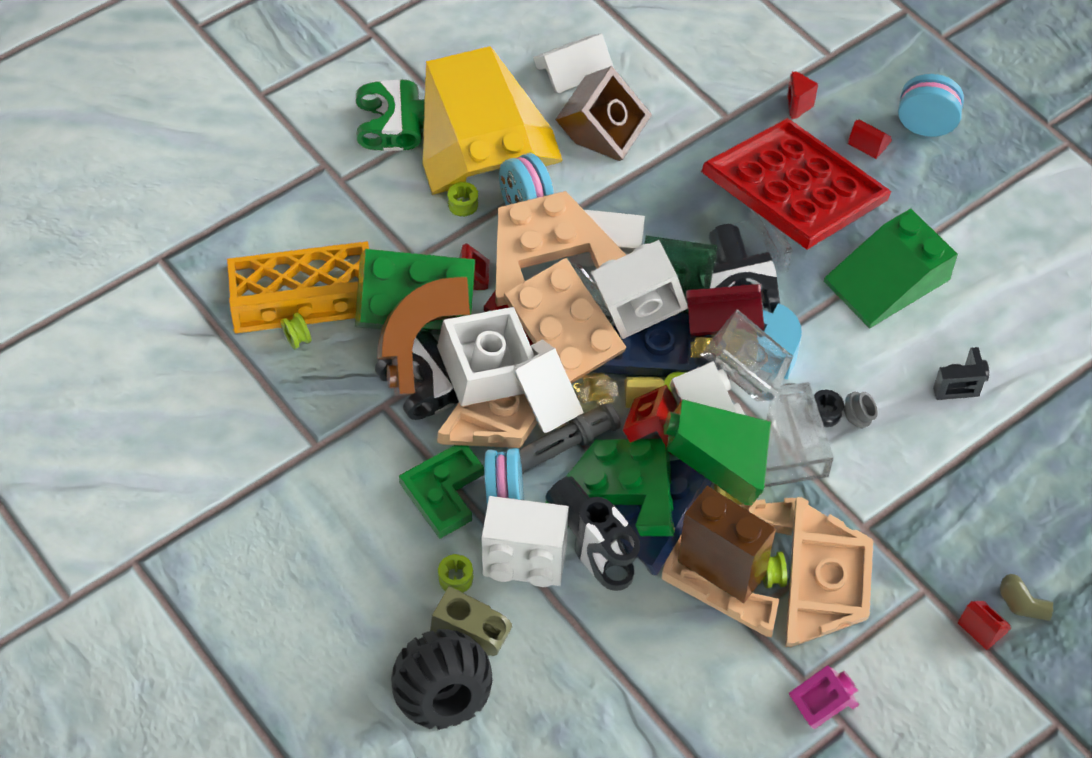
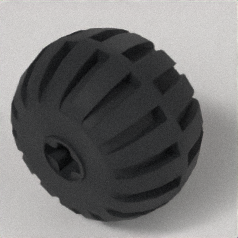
(441, 679)

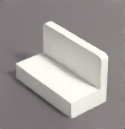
(573, 61)
(548, 387)

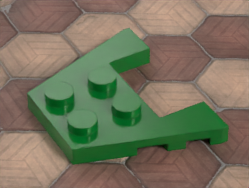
(631, 476)

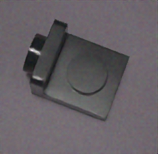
(962, 380)

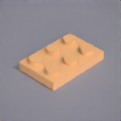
(567, 317)

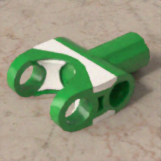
(401, 115)

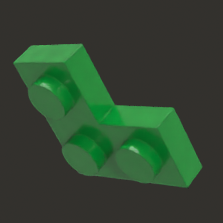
(434, 487)

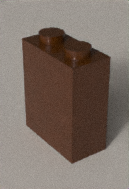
(725, 544)

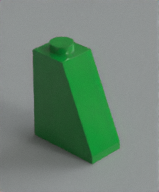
(721, 447)

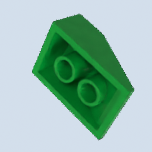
(892, 269)

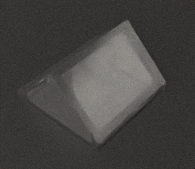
(749, 357)

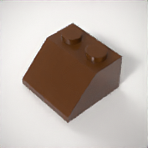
(604, 114)

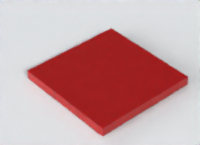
(796, 182)

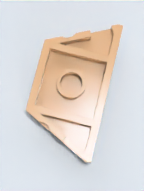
(490, 423)
(826, 576)

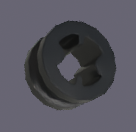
(833, 399)

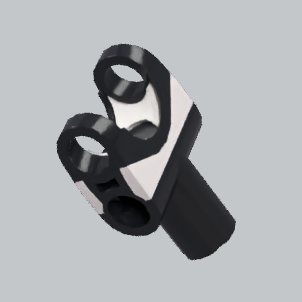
(738, 269)
(436, 389)
(597, 532)

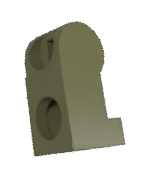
(473, 618)

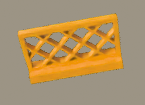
(315, 304)

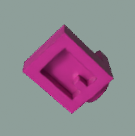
(824, 696)

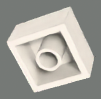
(640, 289)
(482, 354)
(524, 541)

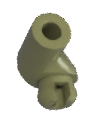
(1021, 601)

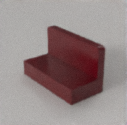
(714, 306)

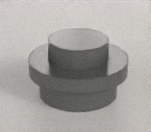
(860, 409)

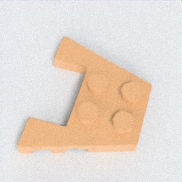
(545, 232)
(758, 610)

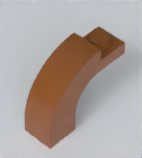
(430, 302)

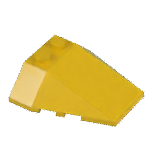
(478, 119)

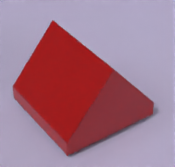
(800, 94)
(868, 139)
(482, 264)
(983, 623)

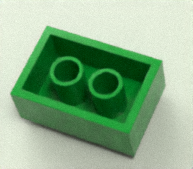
(393, 275)

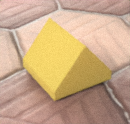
(639, 386)

